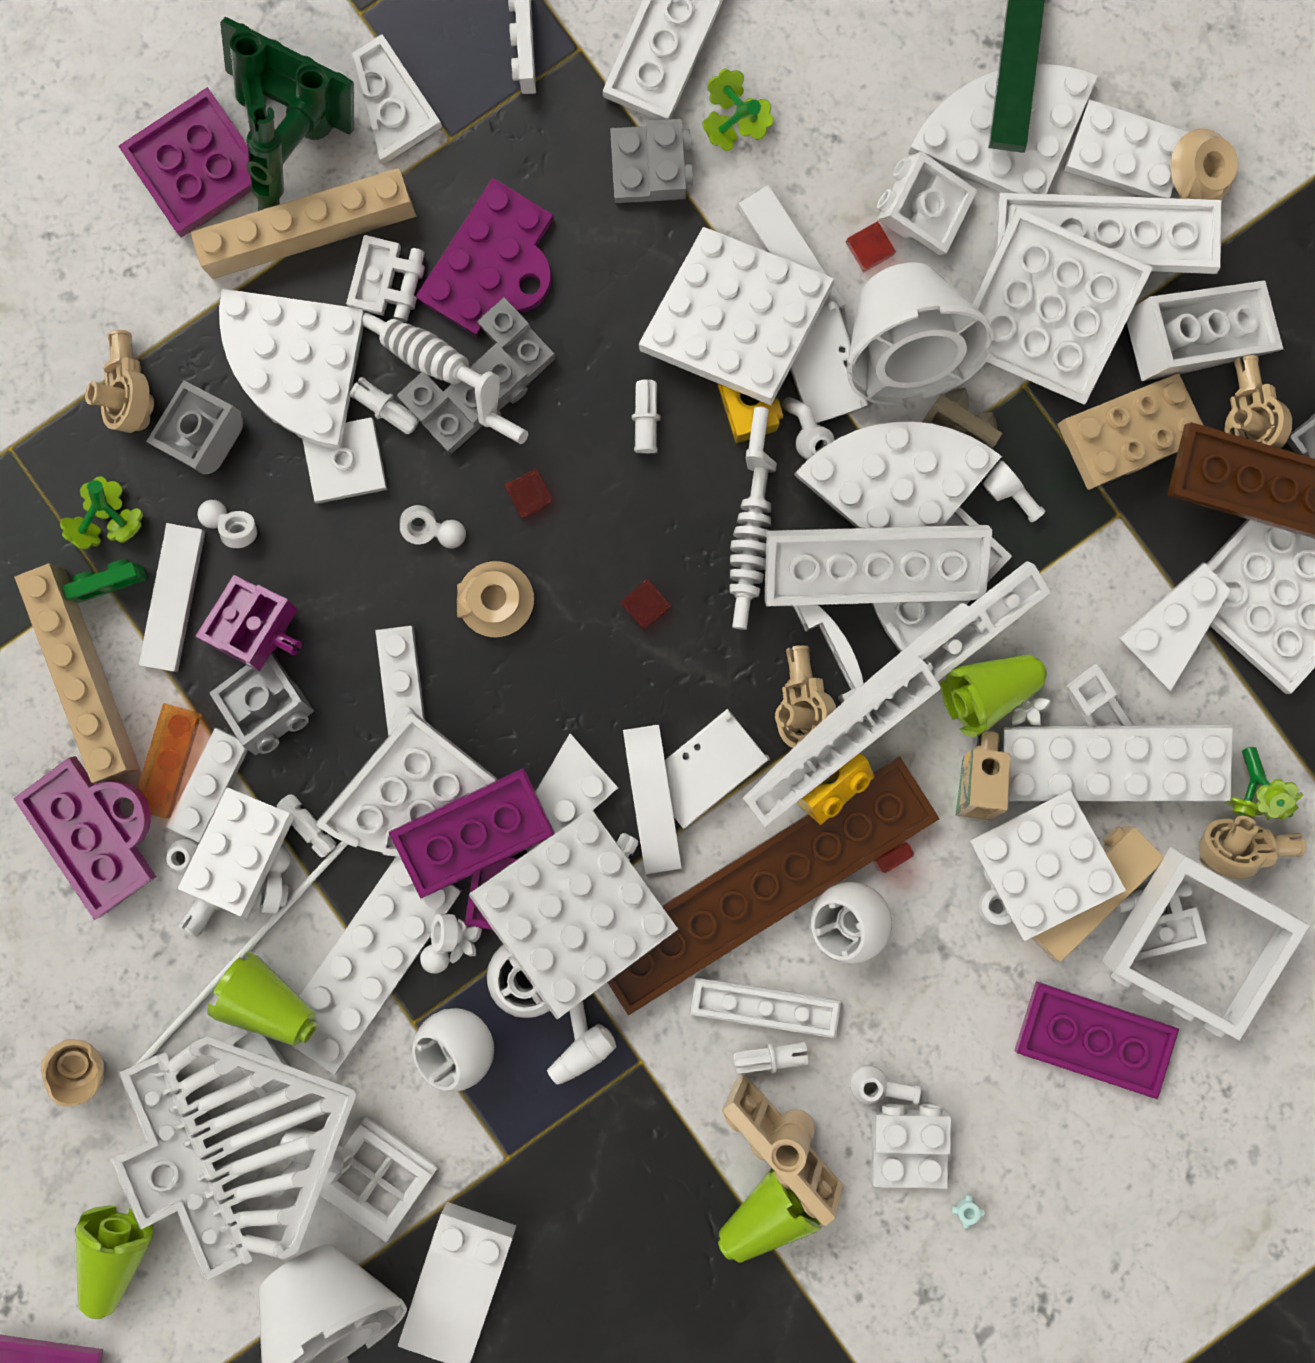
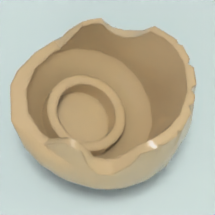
(72, 1072)

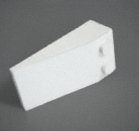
(1202, 329)
(456, 1285)

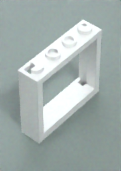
(1147, 913)

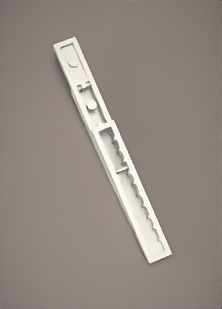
(894, 692)

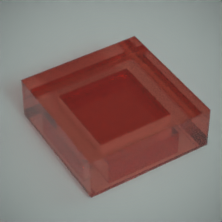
(870, 246)
(528, 493)
(645, 604)
(894, 857)

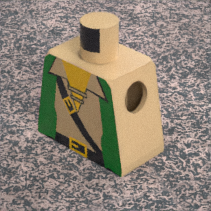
(980, 793)

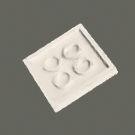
(1047, 865)

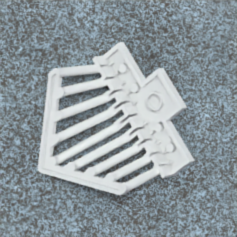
(177, 1171)

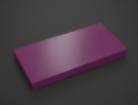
(471, 833)
(1096, 1040)

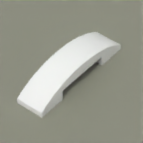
(814, 616)
(1095, 699)
(652, 799)

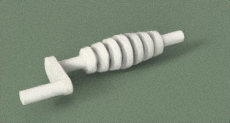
(437, 359)
(750, 547)

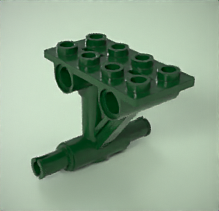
(311, 92)

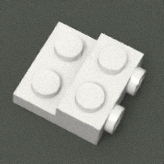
(925, 202)
(910, 1146)

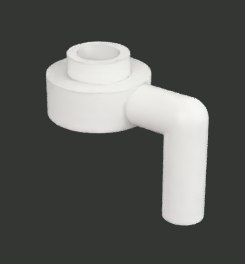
(810, 432)

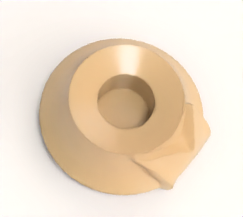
(1203, 165)
(495, 599)

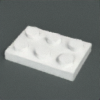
(1124, 151)
(236, 852)

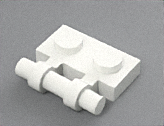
(375, 274)
(1174, 929)

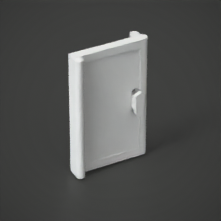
(822, 368)
(714, 766)

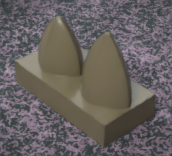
(952, 412)

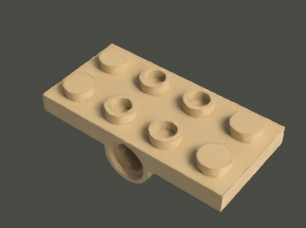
(1129, 431)
(786, 1147)

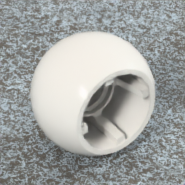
(855, 931)
(509, 995)
(453, 1049)

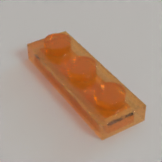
(168, 758)

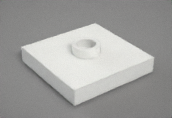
(349, 470)

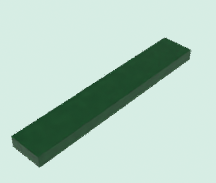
(1016, 75)

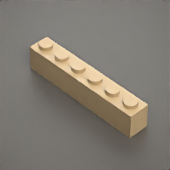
(303, 224)
(77, 674)

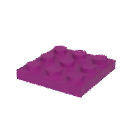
(191, 162)

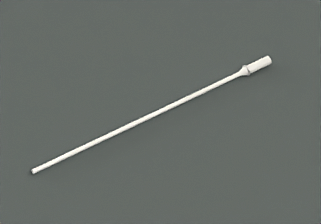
(250, 944)

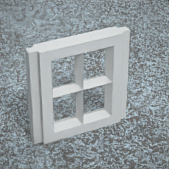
(396, 1151)

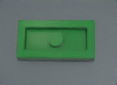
(92, 585)

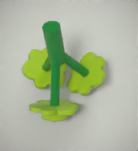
(751, 115)
(101, 500)
(1274, 798)

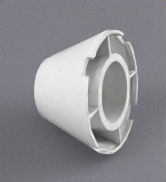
(914, 336)
(323, 1309)

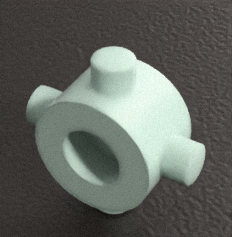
(968, 1211)

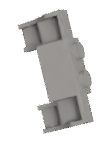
(515, 358)

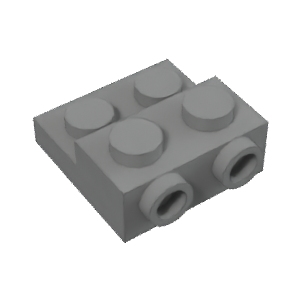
(651, 161)
(262, 705)

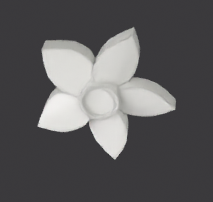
(1030, 711)
(469, 936)

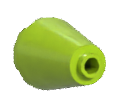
(990, 690)
(261, 1003)
(765, 1222)
(107, 1257)

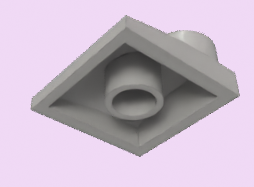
(197, 429)

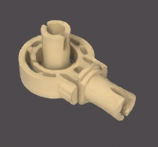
(126, 394)
(1257, 408)
(804, 699)
(1245, 847)

